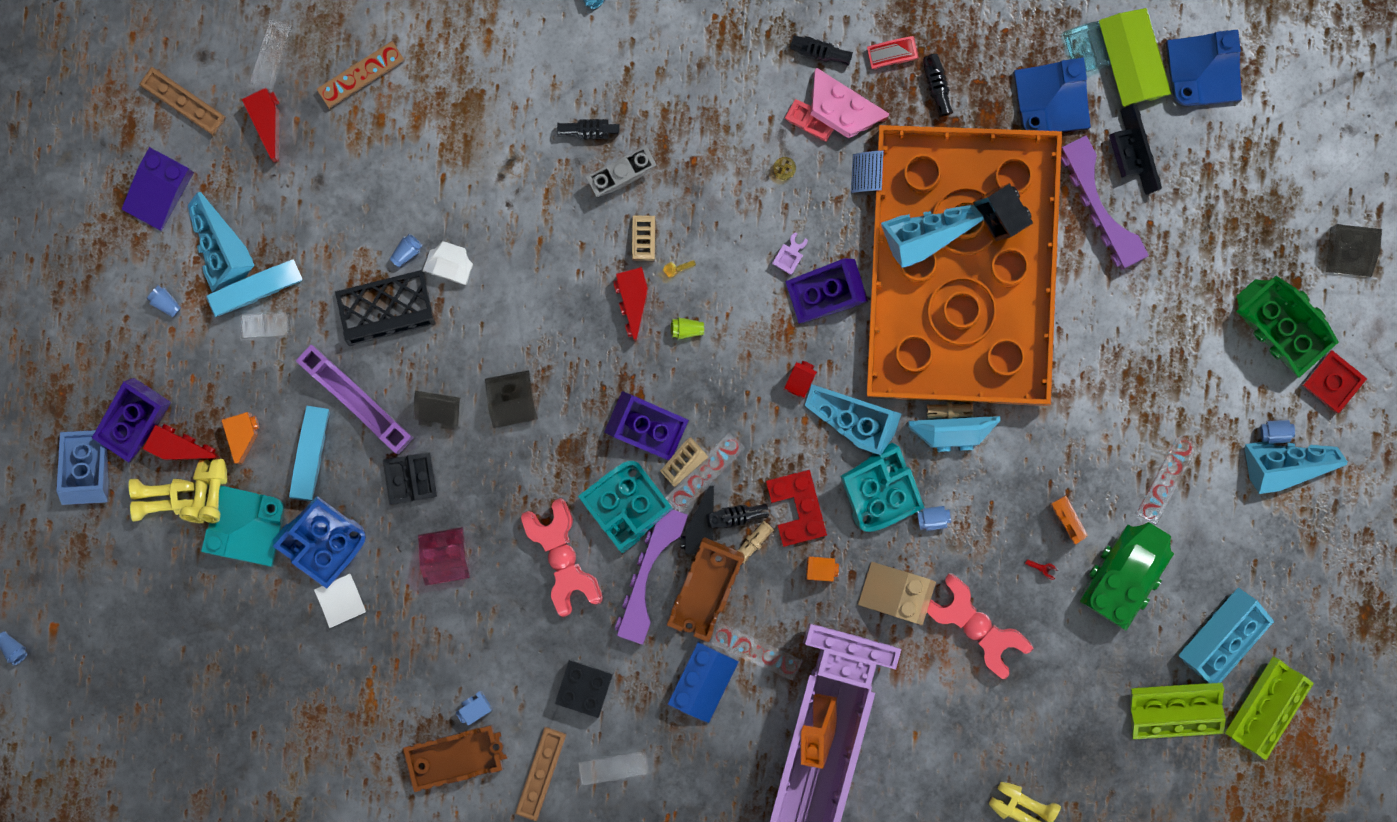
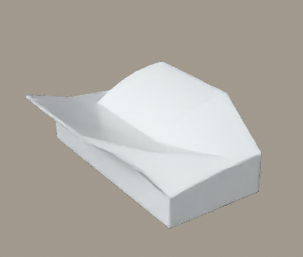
(449, 263)

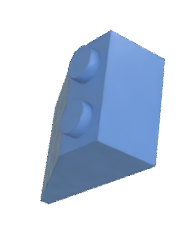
(82, 469)

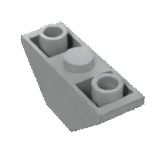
(621, 172)

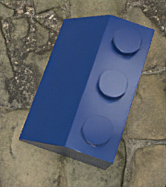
(703, 682)

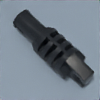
(820, 50)
(936, 79)
(588, 129)
(736, 516)

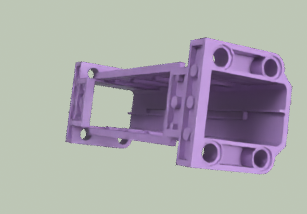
(845, 672)

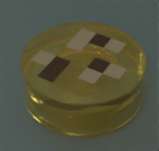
(784, 168)

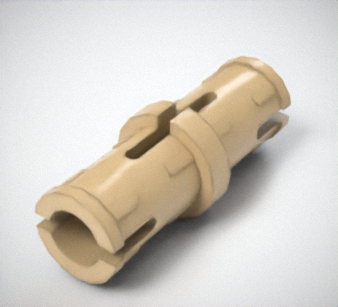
(949, 410)
(755, 540)

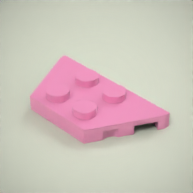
(842, 107)

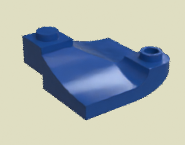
(1206, 68)
(1053, 96)
(320, 541)

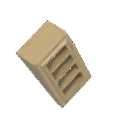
(643, 256)
(694, 461)

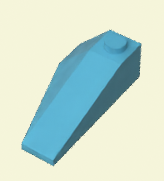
(920, 237)
(223, 251)
(859, 421)
(1281, 467)

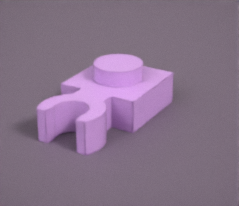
(789, 257)

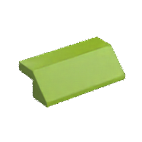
(1135, 57)
(1269, 708)
(1177, 711)

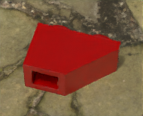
(800, 379)

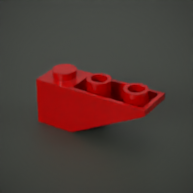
(634, 295)
(170, 446)

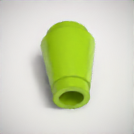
(686, 328)

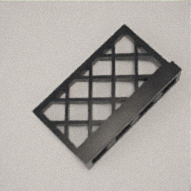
(388, 326)

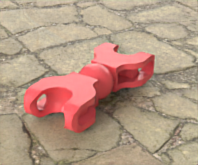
(561, 557)
(978, 626)

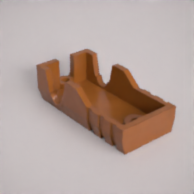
(705, 589)
(454, 758)

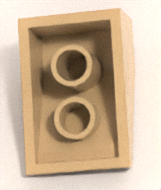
(897, 593)

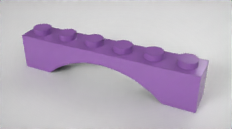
(1124, 245)
(355, 399)
(636, 619)

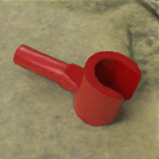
(1044, 568)

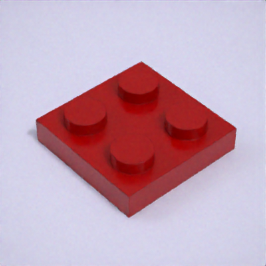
(1334, 381)

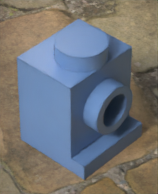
(474, 709)

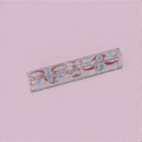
(699, 479)
(1167, 479)
(756, 651)

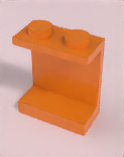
(818, 739)

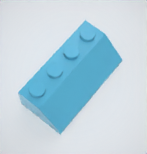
(1226, 637)

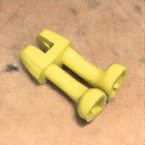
(205, 475)
(138, 491)
(1047, 812)

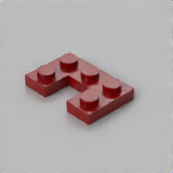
(810, 521)

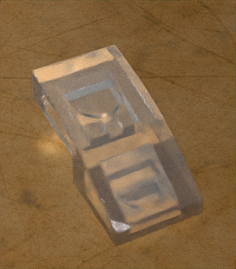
(265, 325)

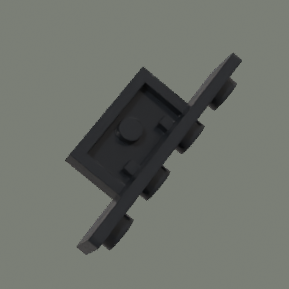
(1134, 152)

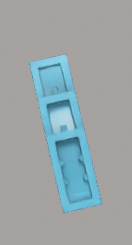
(253, 288)
(309, 453)

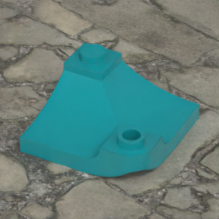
(882, 490)
(625, 504)
(245, 527)

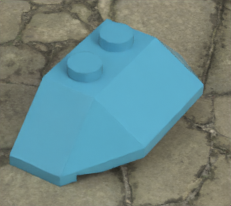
(954, 432)

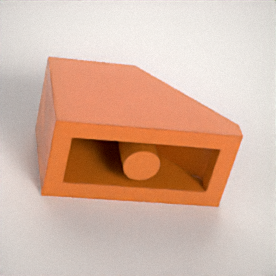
(241, 434)
(821, 569)

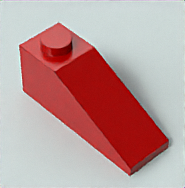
(265, 117)

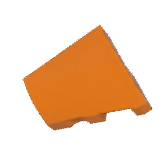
(1069, 518)

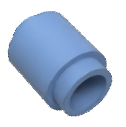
(1277, 431)
(934, 518)

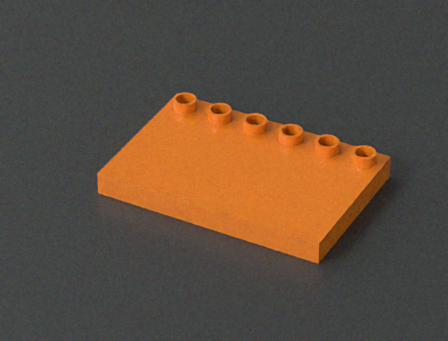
(979, 310)

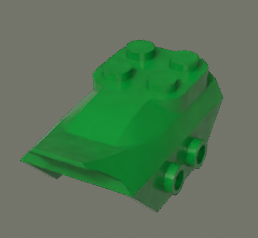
(1286, 323)
(1128, 573)

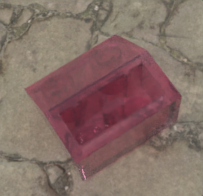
(443, 556)

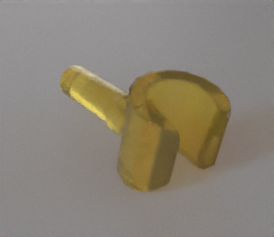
(671, 270)

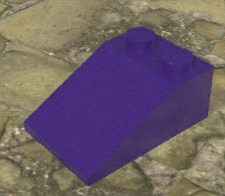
(156, 188)
(826, 290)
(130, 418)
(646, 426)

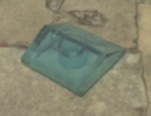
(1087, 43)

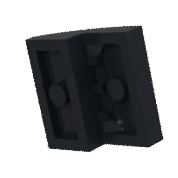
(409, 478)

